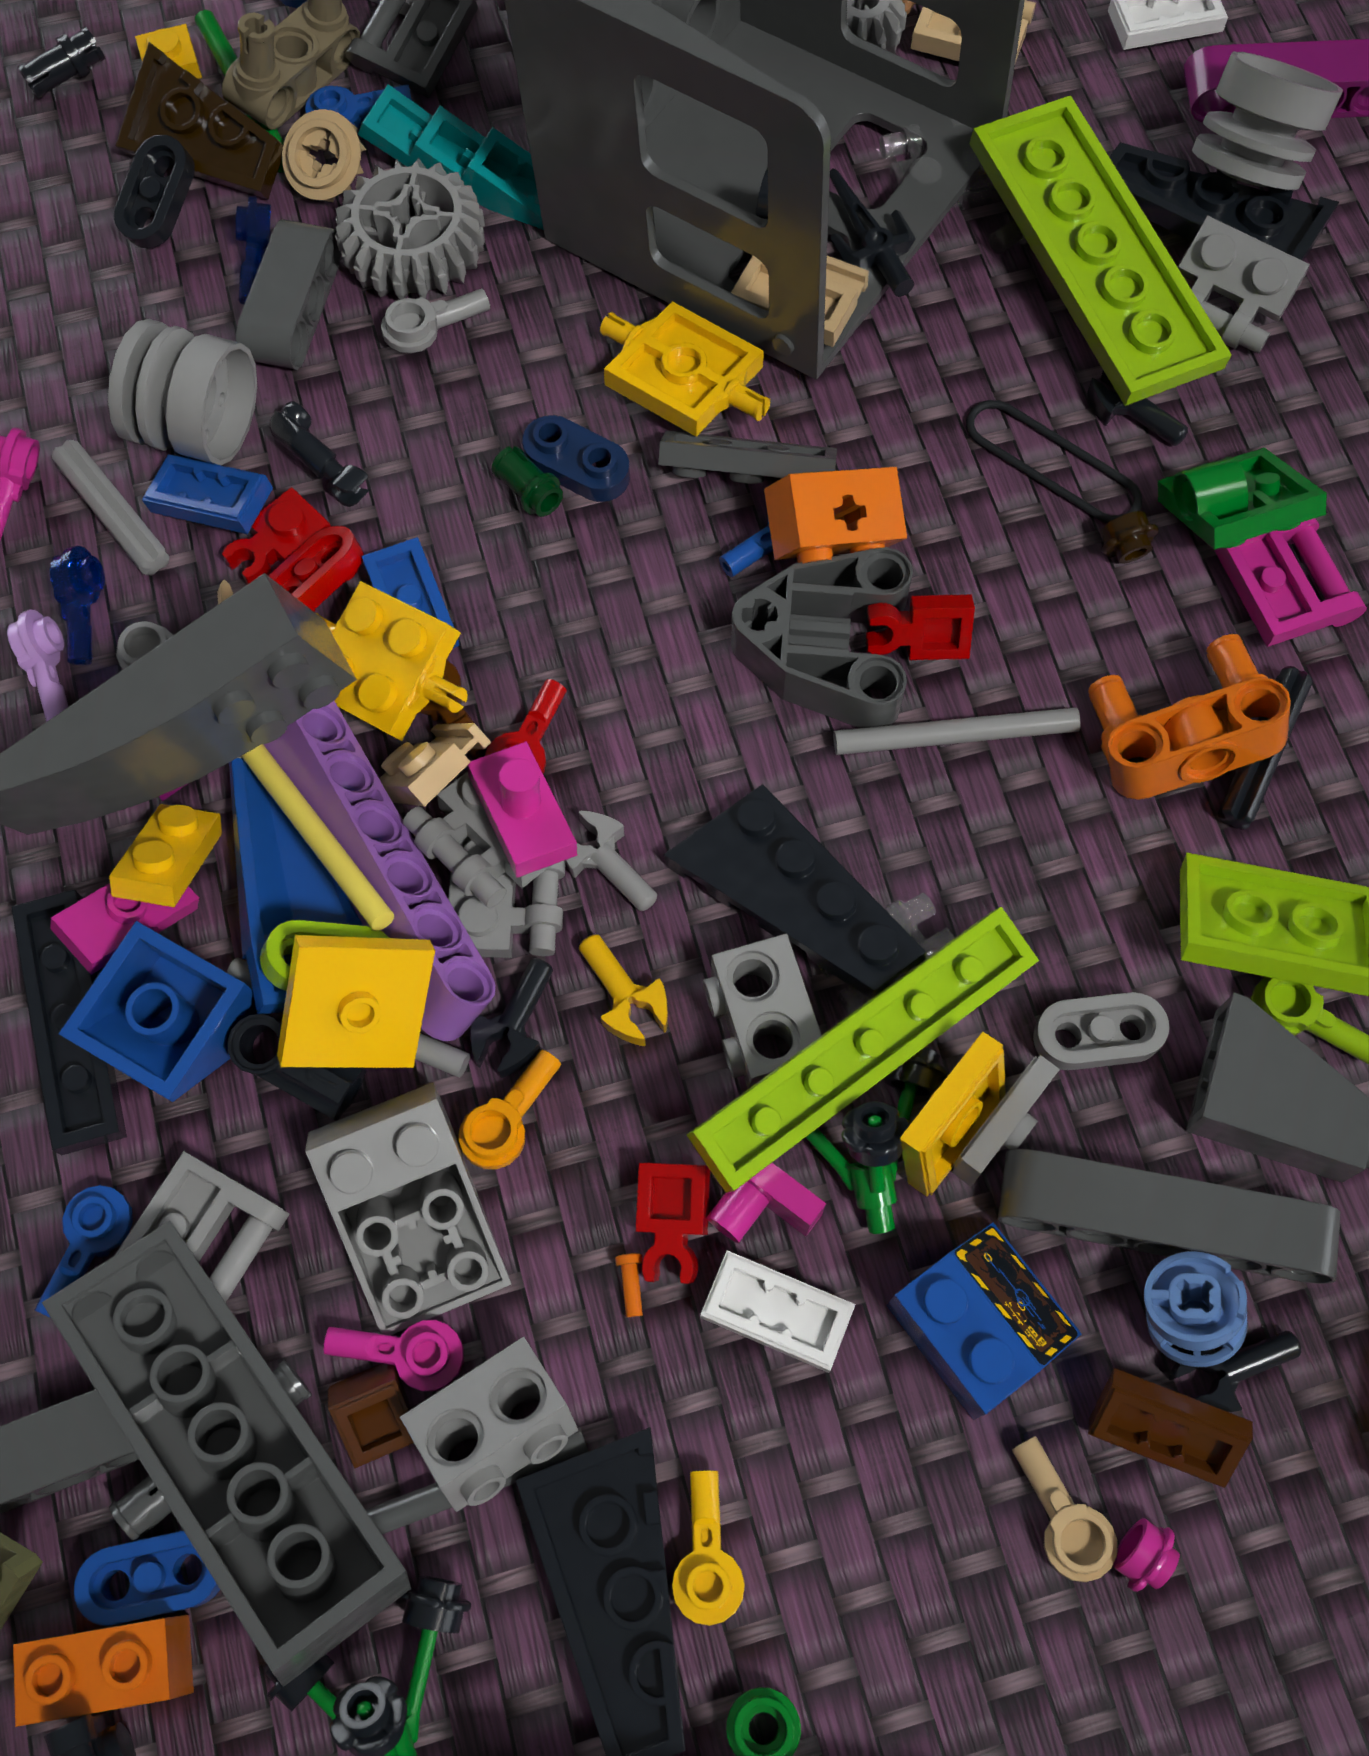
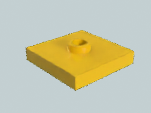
(354, 1002)
(954, 1115)

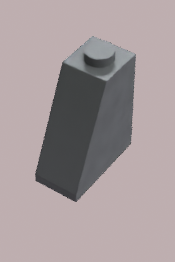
(1277, 1096)

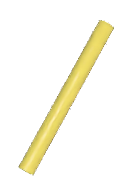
(319, 838)

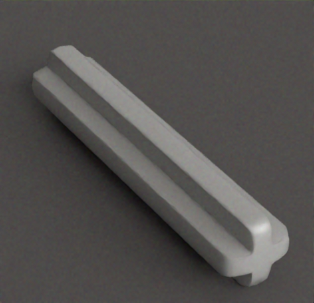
(110, 507)

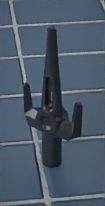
(878, 244)

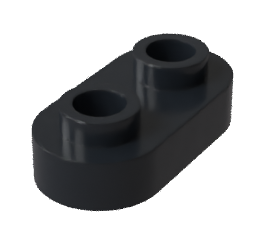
(151, 194)

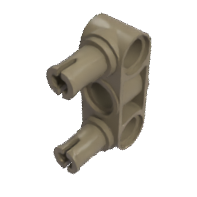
(288, 61)

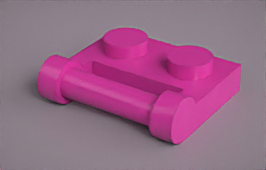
(1279, 591)

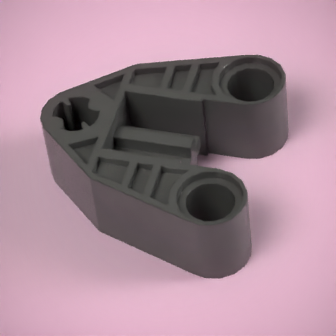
(807, 635)

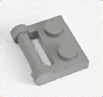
(198, 1204)

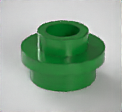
(769, 1701)

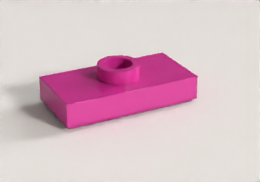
(100, 923)

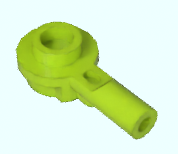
(1301, 1009)

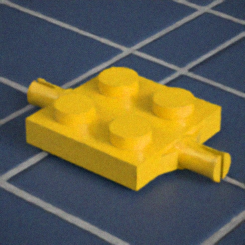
(683, 368)
(396, 660)

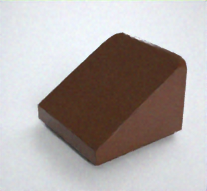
(369, 1413)

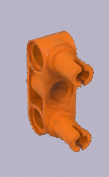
(1196, 735)

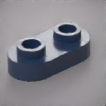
(573, 458)

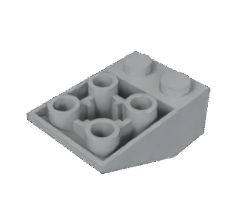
(406, 1209)

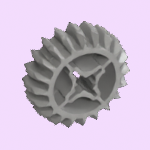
(410, 229)

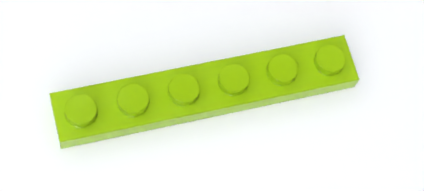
(861, 1050)

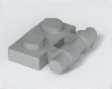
(1245, 272)
(441, 840)
(494, 927)

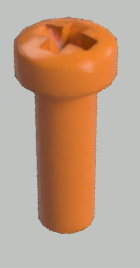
(631, 1284)

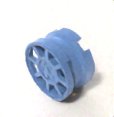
(1196, 1306)

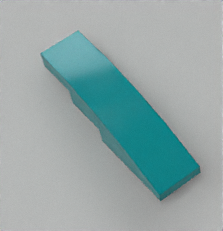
(492, 164)

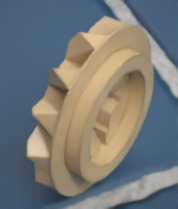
(321, 131)

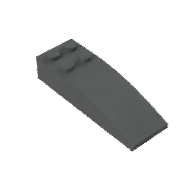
(176, 712)
(228, 1452)

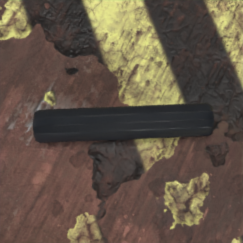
(1252, 780)

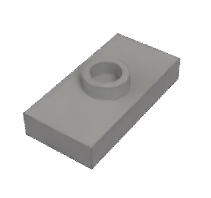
(1007, 1123)

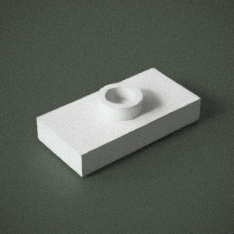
(1161, 21)
(777, 1311)

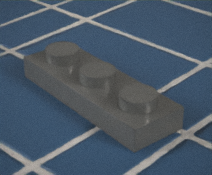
(744, 458)

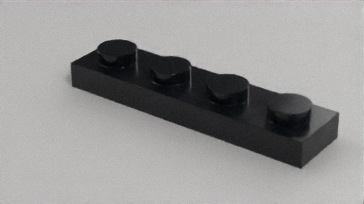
(76, 1085)

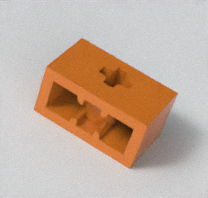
(806, 505)
(102, 1670)

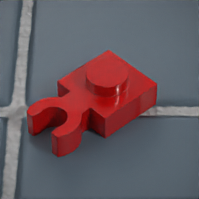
(276, 535)
(931, 630)
(672, 1205)

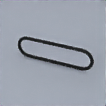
(998, 404)

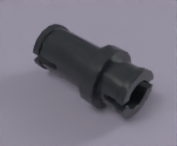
(62, 62)

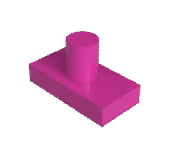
(522, 809)
(770, 1189)

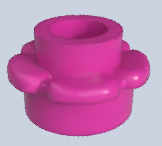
(1147, 1555)

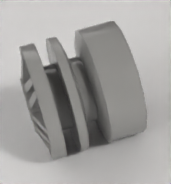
(1261, 133)
(182, 391)

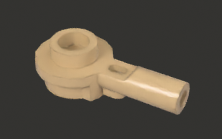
(1077, 1538)

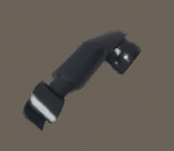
(291, 431)

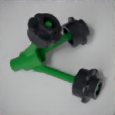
(874, 1141)
(370, 1715)

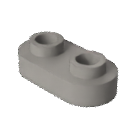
(1098, 1033)

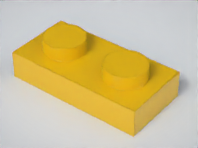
(166, 855)

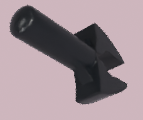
(1108, 404)
(513, 1021)
(1242, 1365)

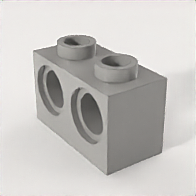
(779, 1011)
(480, 1409)

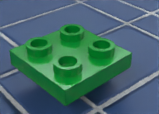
(1241, 498)

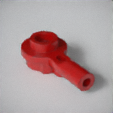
(534, 724)

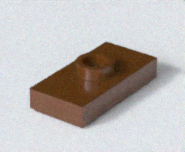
(1170, 1428)

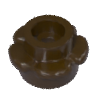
(1128, 537)

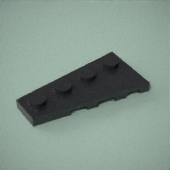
(1184, 199)

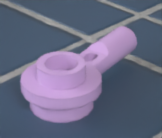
(37, 647)

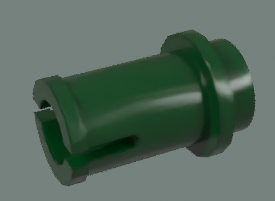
(538, 491)

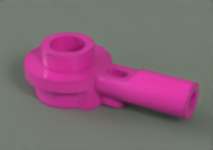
(17, 468)
(425, 1355)

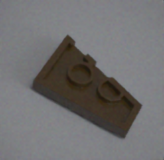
(218, 136)

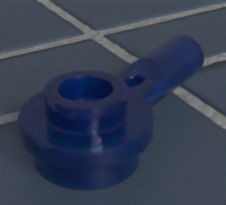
(254, 229)
(77, 585)

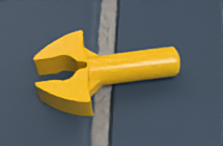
(623, 992)

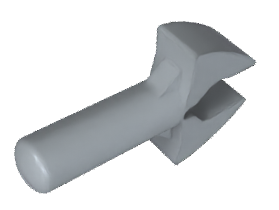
(609, 861)

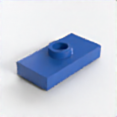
(207, 493)

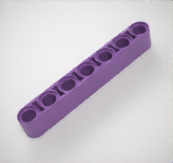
(352, 802)

